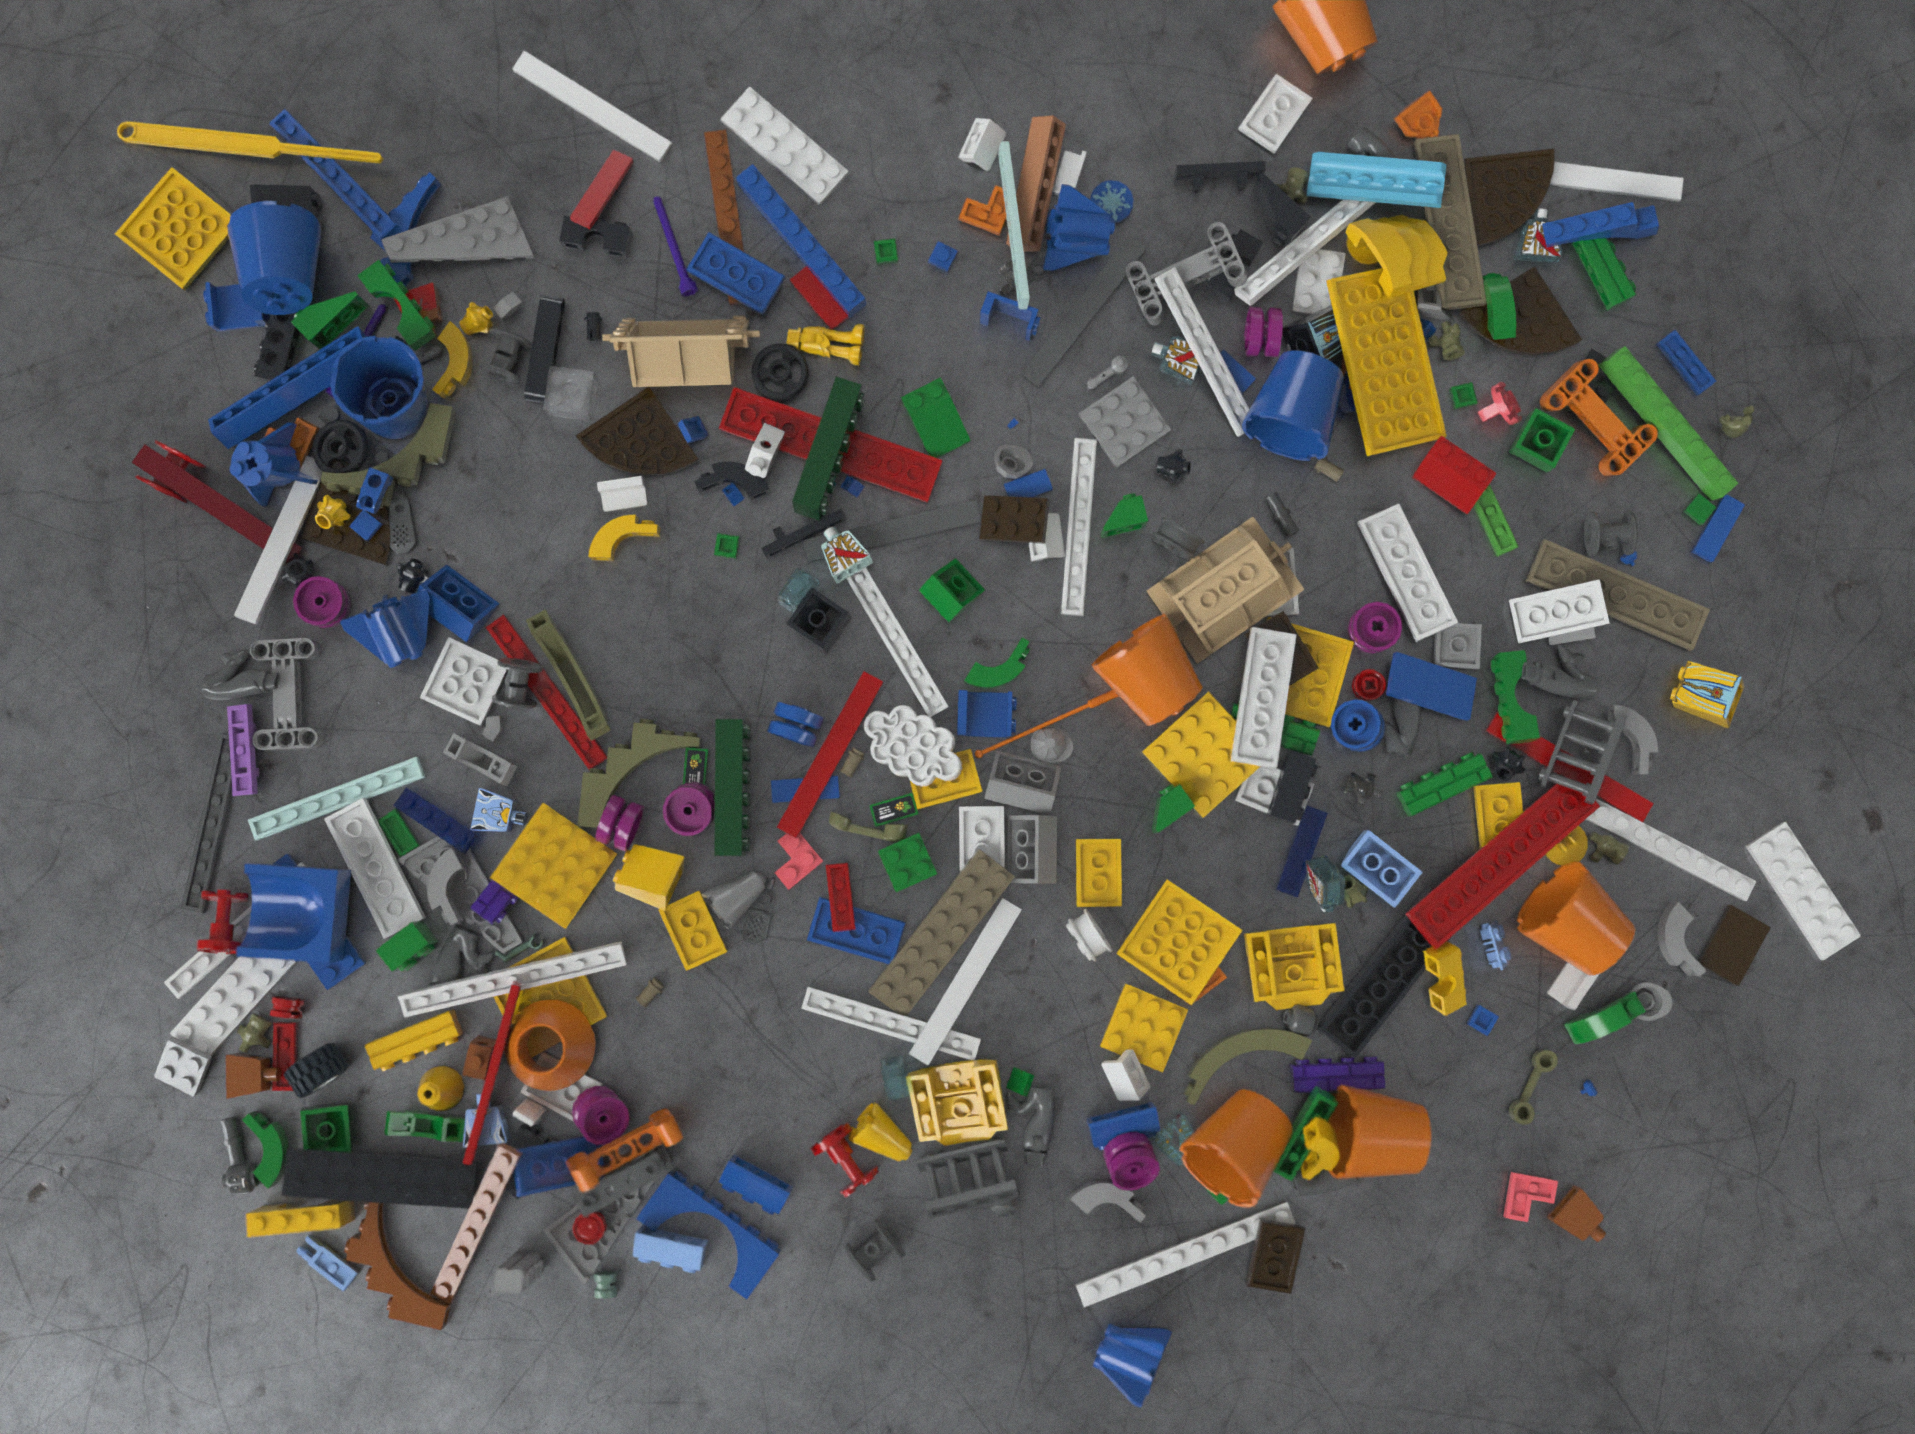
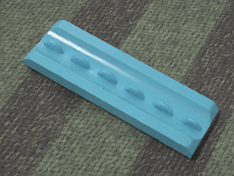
(1376, 179)

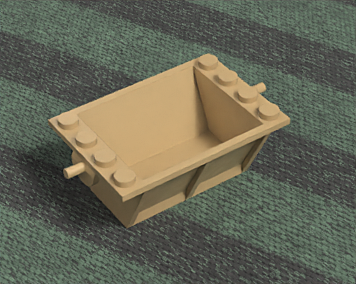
(681, 350)
(1226, 589)

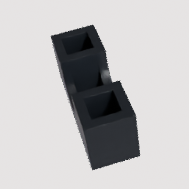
(616, 236)
(1247, 248)

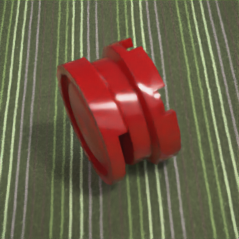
(1368, 685)
(287, 1007)
(589, 1228)

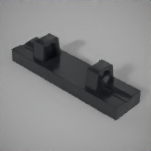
(1237, 170)
(784, 542)

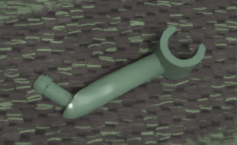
(519, 949)

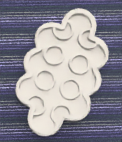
(912, 745)

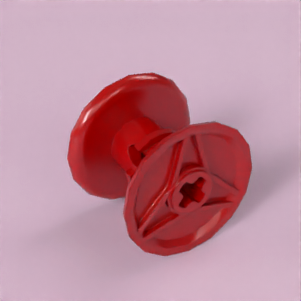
(179, 459)

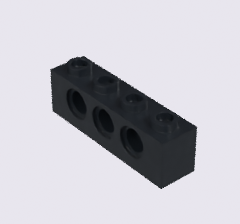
(284, 350)

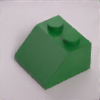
(1126, 517)
(951, 590)
(1170, 807)
(326, 1127)

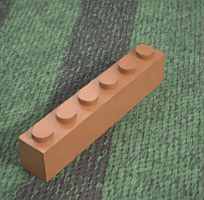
(1038, 178)

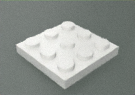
(464, 681)

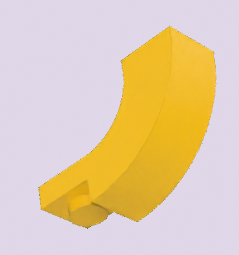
(460, 361)
(615, 531)
(1323, 1147)

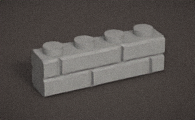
(518, 1272)

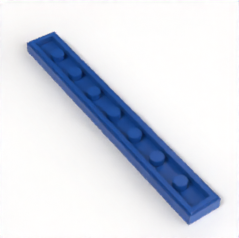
(336, 177)

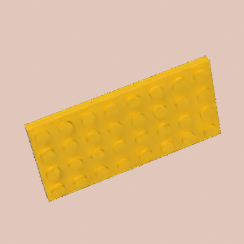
(1385, 363)

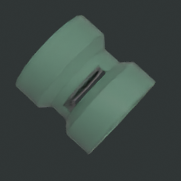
(605, 1284)

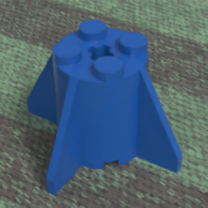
(1076, 229)
(268, 464)
(393, 628)
(1132, 1359)

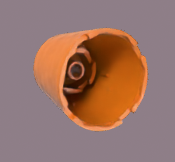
(1328, 30)
(1150, 671)
(1576, 920)
(1378, 1134)
(1238, 1147)

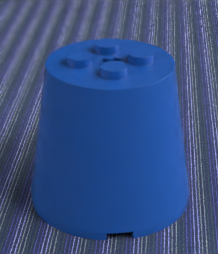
(275, 255)
(371, 377)
(1296, 407)

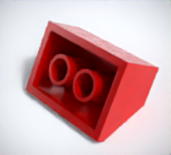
(1454, 475)

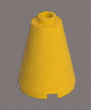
(441, 1088)
(880, 1134)

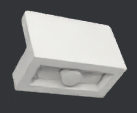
(982, 143)
(1069, 171)
(623, 493)
(1053, 543)
(1571, 986)
(1126, 1077)

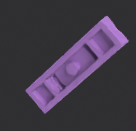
(242, 750)

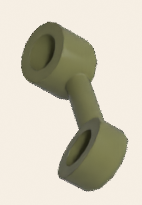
(891, 832)
(1521, 1110)

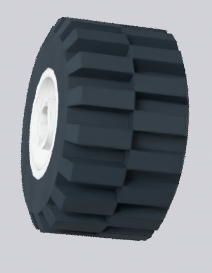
(316, 1070)

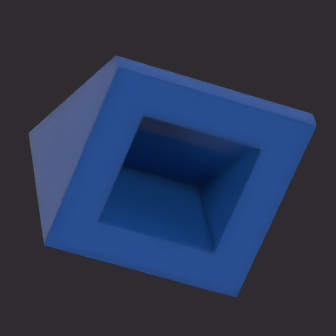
(1428, 328)
(852, 486)
(733, 494)

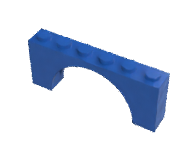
(753, 1251)

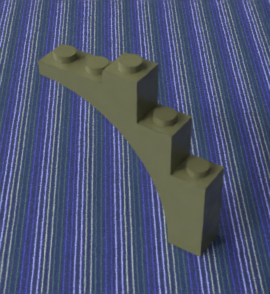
(429, 444)
(621, 761)

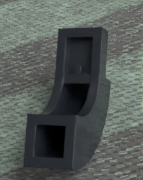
(733, 473)

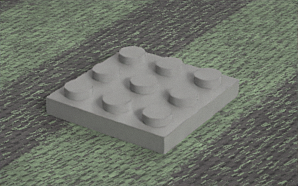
(1124, 422)

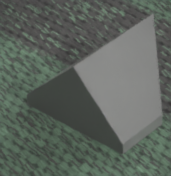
(1429, 304)

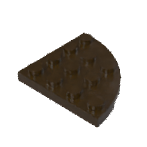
(1506, 190)
(1539, 319)
(639, 438)
(343, 537)

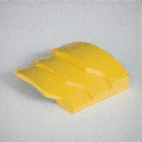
(1405, 249)
(1294, 965)
(957, 1101)

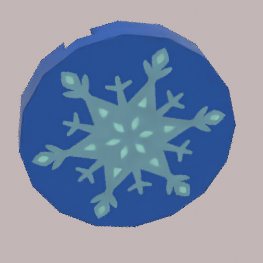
(1113, 198)

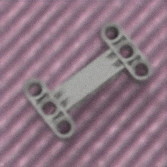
(1191, 270)
(287, 697)

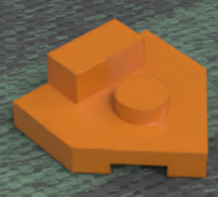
(1421, 117)

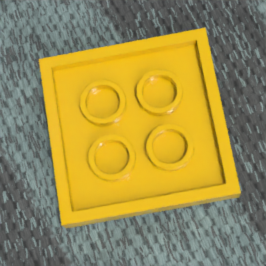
(1145, 1025)

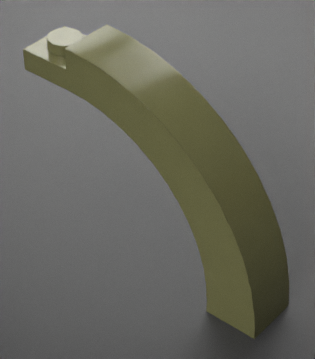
(570, 673)
(1237, 1044)

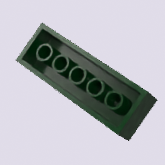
(828, 448)
(731, 787)

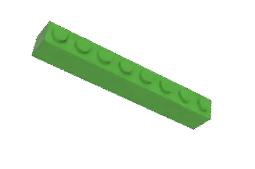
(1672, 427)

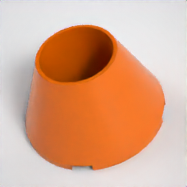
(577, 1041)

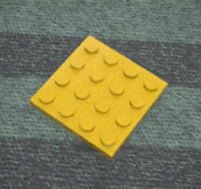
(177, 228)
(1317, 693)
(1198, 754)
(553, 865)
(1179, 942)
(575, 991)

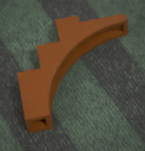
(408, 1300)

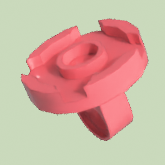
(1504, 404)

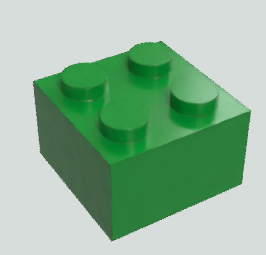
(1541, 440)
(907, 862)
(407, 946)

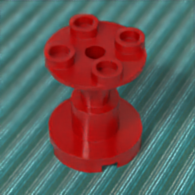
(221, 931)
(839, 1152)

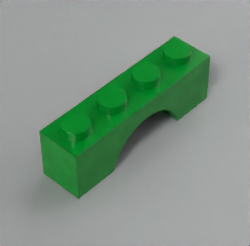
(381, 283)
(1517, 723)

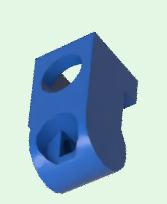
(373, 490)

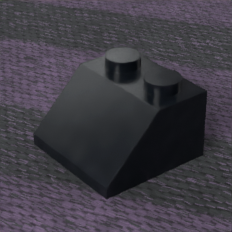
(819, 620)

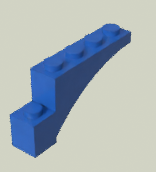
(407, 218)
(1611, 222)

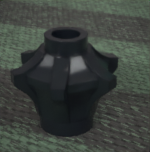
(1173, 466)
(296, 562)
(411, 575)
(1507, 764)

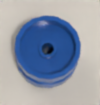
(796, 721)
(1345, 721)

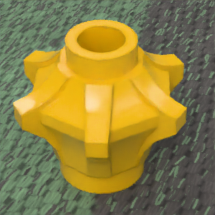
(476, 319)
(331, 512)

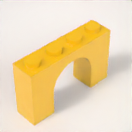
(278, 1219)

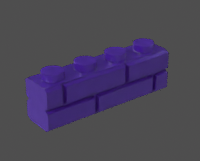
(493, 902)
(1329, 1074)

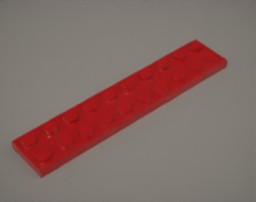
(867, 457)
(1500, 863)

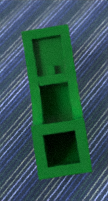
(1500, 306)
(998, 676)
(1605, 1020)
(425, 1124)
(274, 1148)

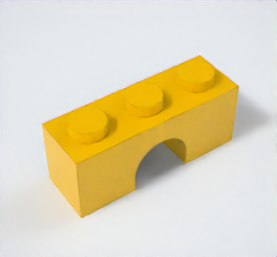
(1449, 991)

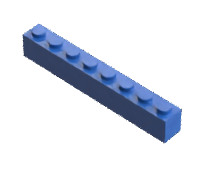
(800, 240)
(280, 394)

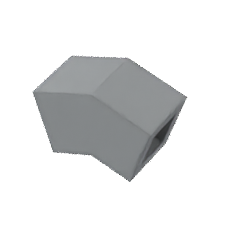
(508, 306)
(493, 728)

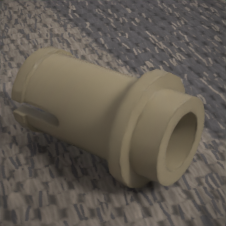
(1328, 469)
(852, 762)
(650, 991)

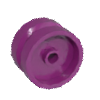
(1263, 332)
(310, 595)
(1387, 624)
(678, 815)
(619, 823)
(600, 1115)
(1131, 1161)

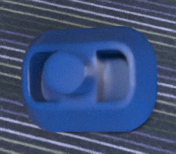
(1629, 559)
(1589, 1088)

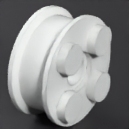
(1089, 936)

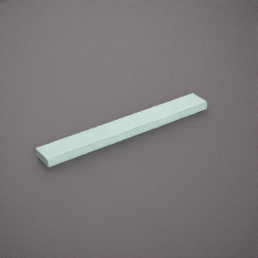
(1013, 225)
(336, 798)

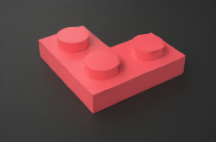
(802, 861)
(1523, 1190)

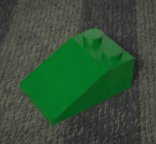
(328, 319)
(935, 418)

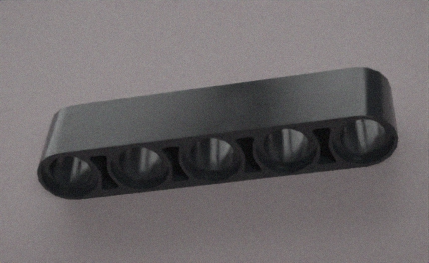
(544, 346)

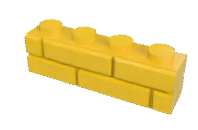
(414, 1039)

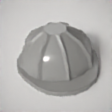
(1012, 461)
(1051, 745)
(1654, 999)

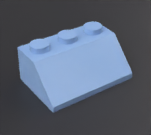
(1380, 868)
(670, 1249)

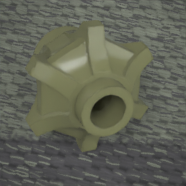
(1354, 891)

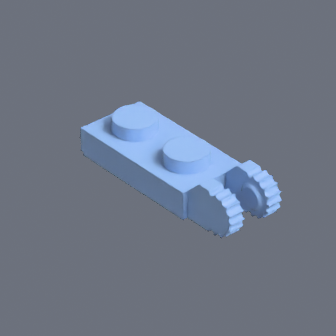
(328, 1263)

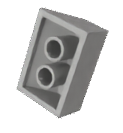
(1023, 782)
(1031, 848)

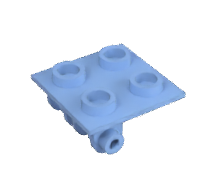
(1502, 954)

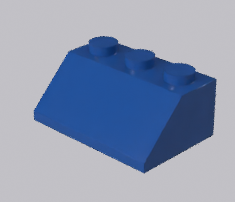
(458, 603)
(1138, 1119)
(755, 1185)

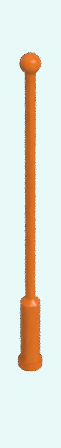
(1090, 704)

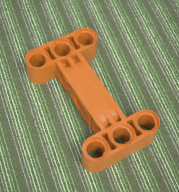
(1598, 418)
(585, 1167)

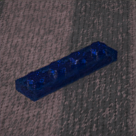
(435, 820)
(1301, 851)

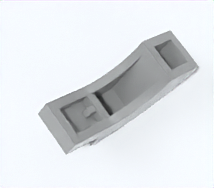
(1640, 735)
(480, 759)
(440, 884)
(1671, 939)
(1104, 1191)

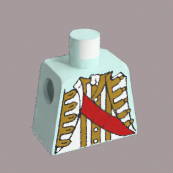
(844, 554)

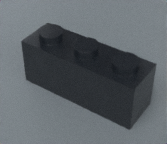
(1292, 787)

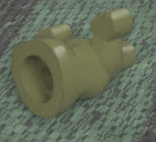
(1294, 184)
(1449, 341)
(1737, 425)
(1609, 846)
(254, 1033)

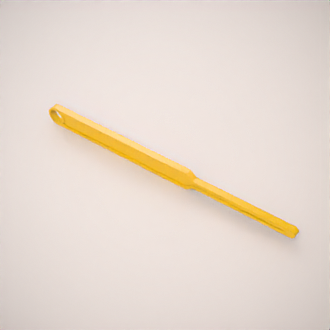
(232, 143)

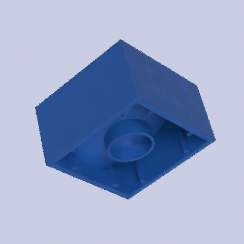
(297, 913)

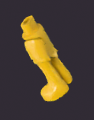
(817, 341)

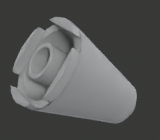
(734, 897)

